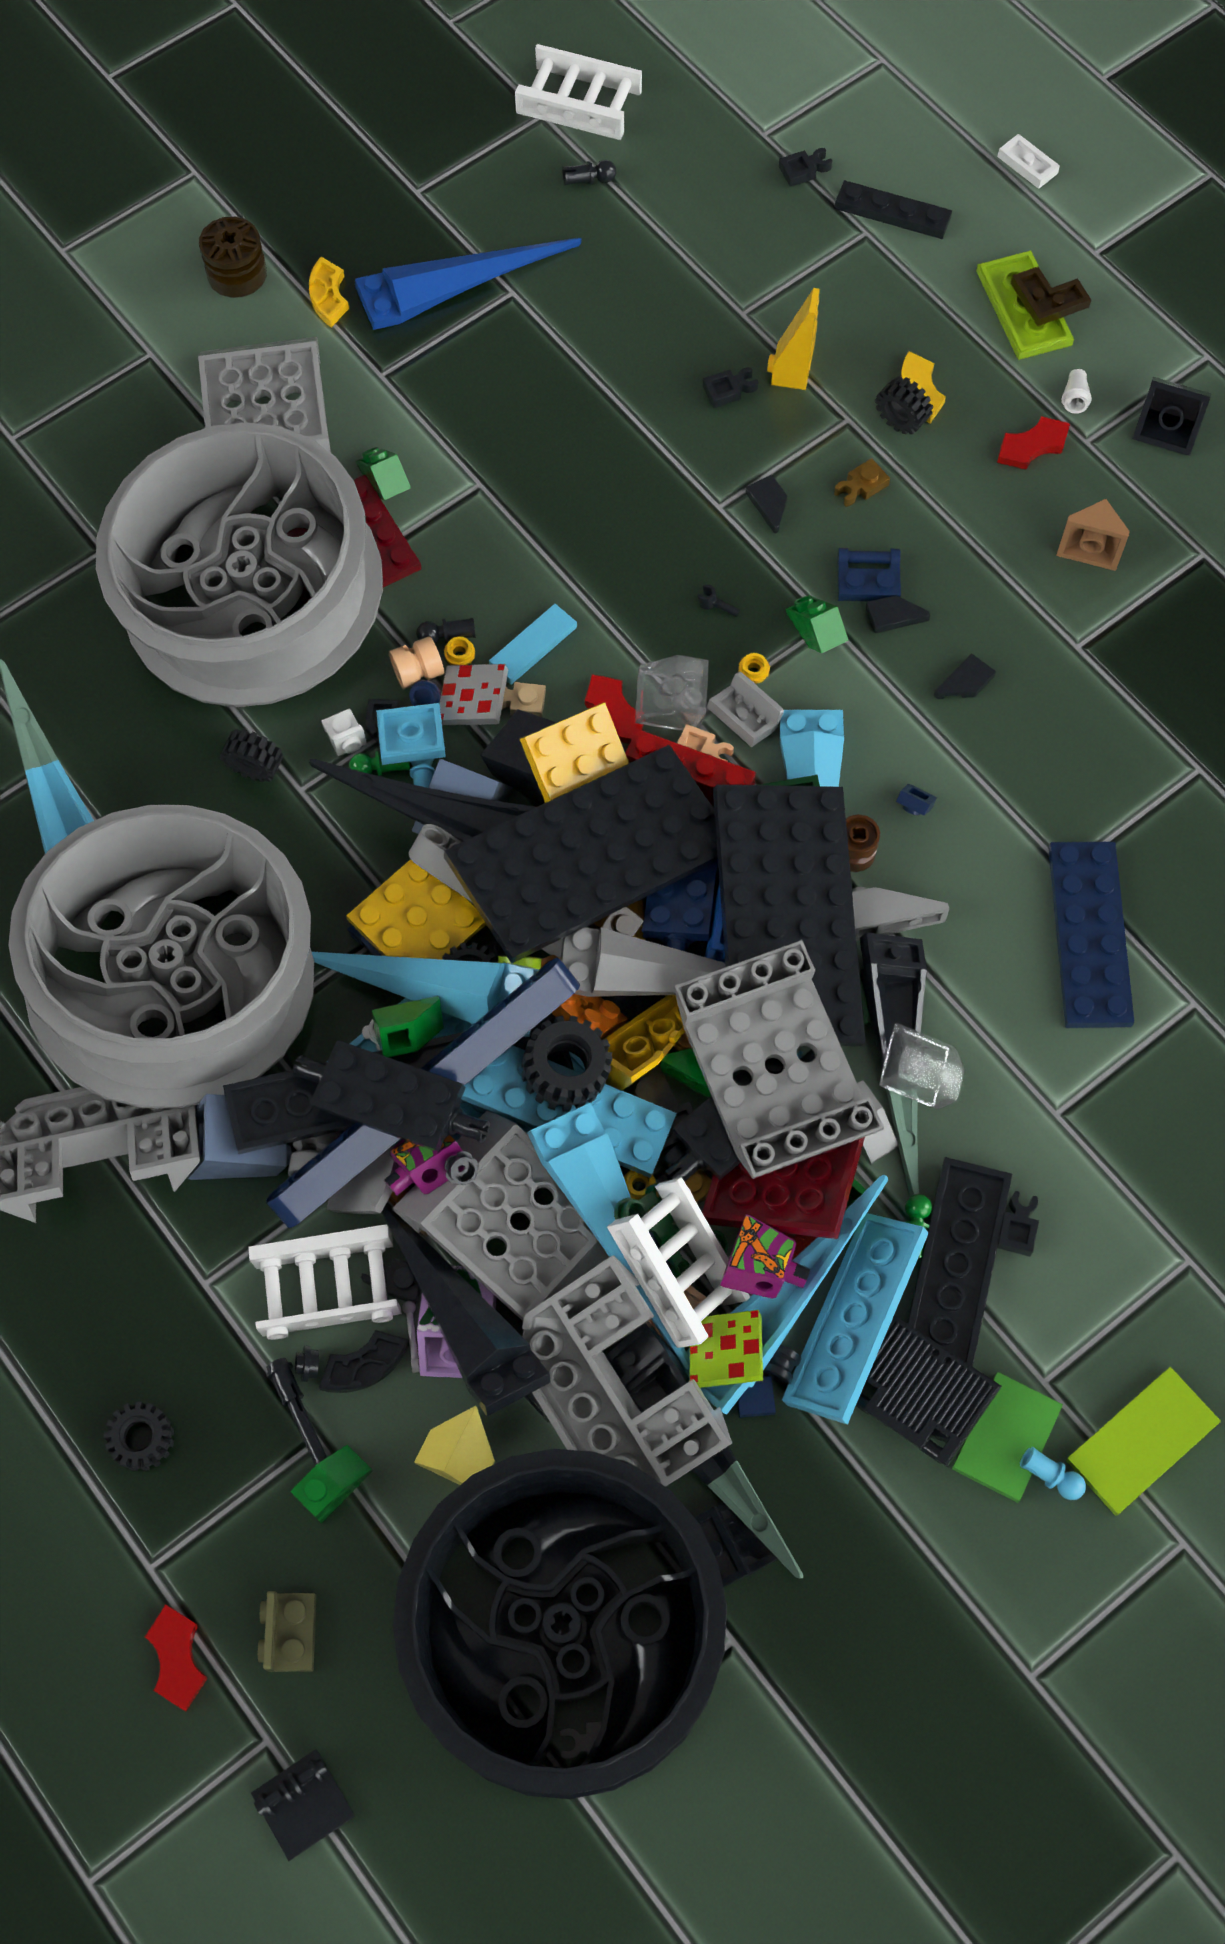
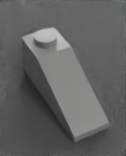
(892, 912)

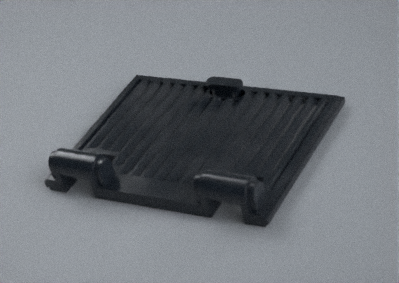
(926, 1391)

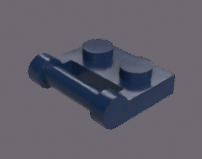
(868, 584)

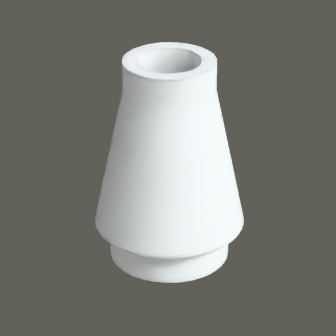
(1076, 393)

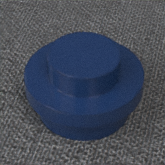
(424, 693)

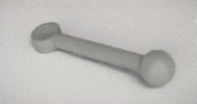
(409, 1307)

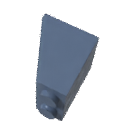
(463, 781)
(219, 1151)

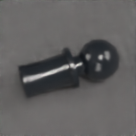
(604, 172)
(449, 630)

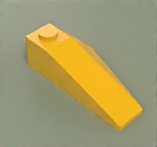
(795, 348)
(644, 1042)

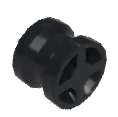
(782, 1365)

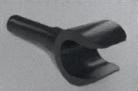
(712, 601)

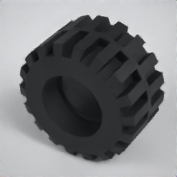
(573, 1038)

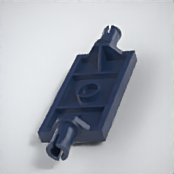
(682, 910)

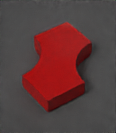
(1044, 438)
(609, 691)
(179, 1675)

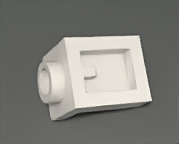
(344, 732)

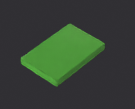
(1009, 1426)

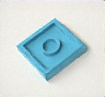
(410, 733)

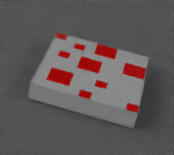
(473, 694)

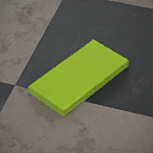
(1021, 330)
(1143, 1441)

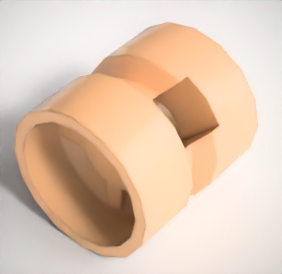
(416, 662)

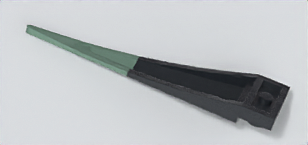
(895, 994)
(652, 1373)

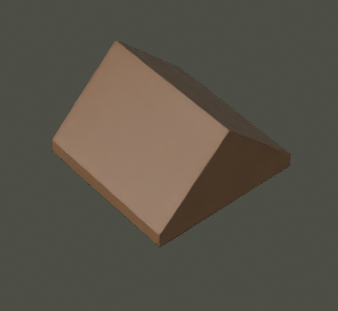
(1094, 536)

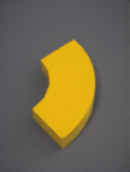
(325, 293)
(920, 371)

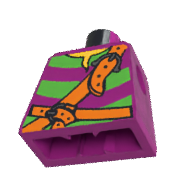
(420, 1166)
(762, 1261)

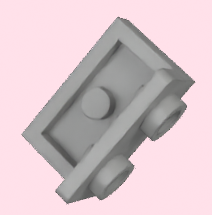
(746, 710)

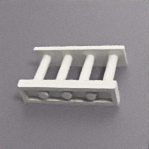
(573, 112)
(304, 1254)
(655, 1276)

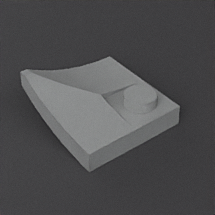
(366, 1191)

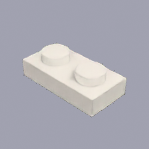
(1028, 161)

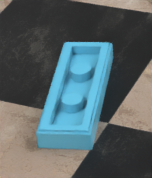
(535, 642)

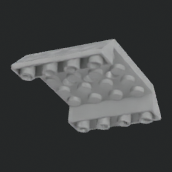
(269, 372)
(763, 1013)
(465, 1217)

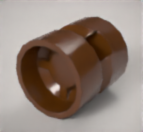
(863, 841)

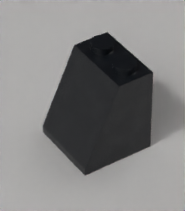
(507, 757)

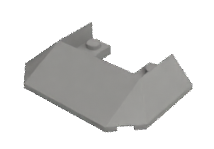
(85, 1128)
(586, 1395)

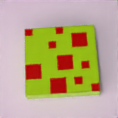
(730, 1352)

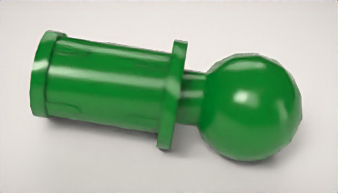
(364, 763)
(918, 1209)

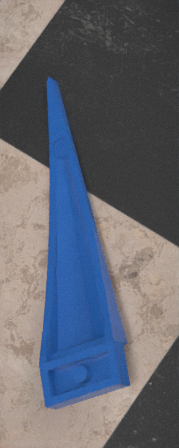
(414, 288)

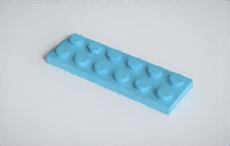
(633, 1124)
(855, 1317)

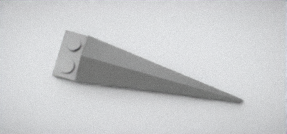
(628, 966)

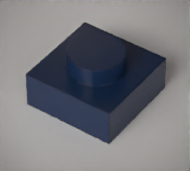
(916, 800)

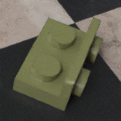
(288, 1632)

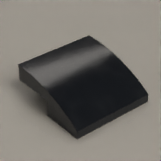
(733, 1544)

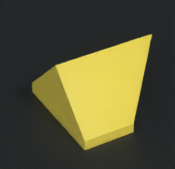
(457, 1448)

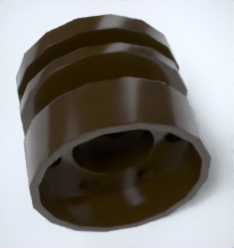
(233, 256)

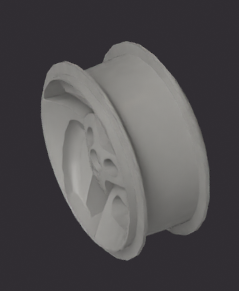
(202, 497)
(151, 870)

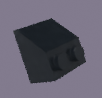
(1171, 416)

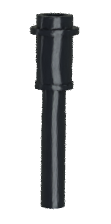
(291, 1396)

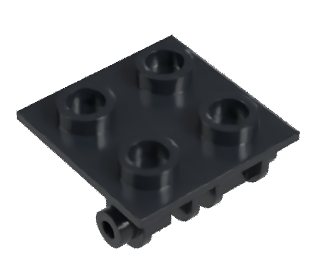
(302, 1805)

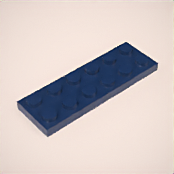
(1090, 935)

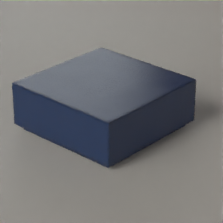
(757, 1400)

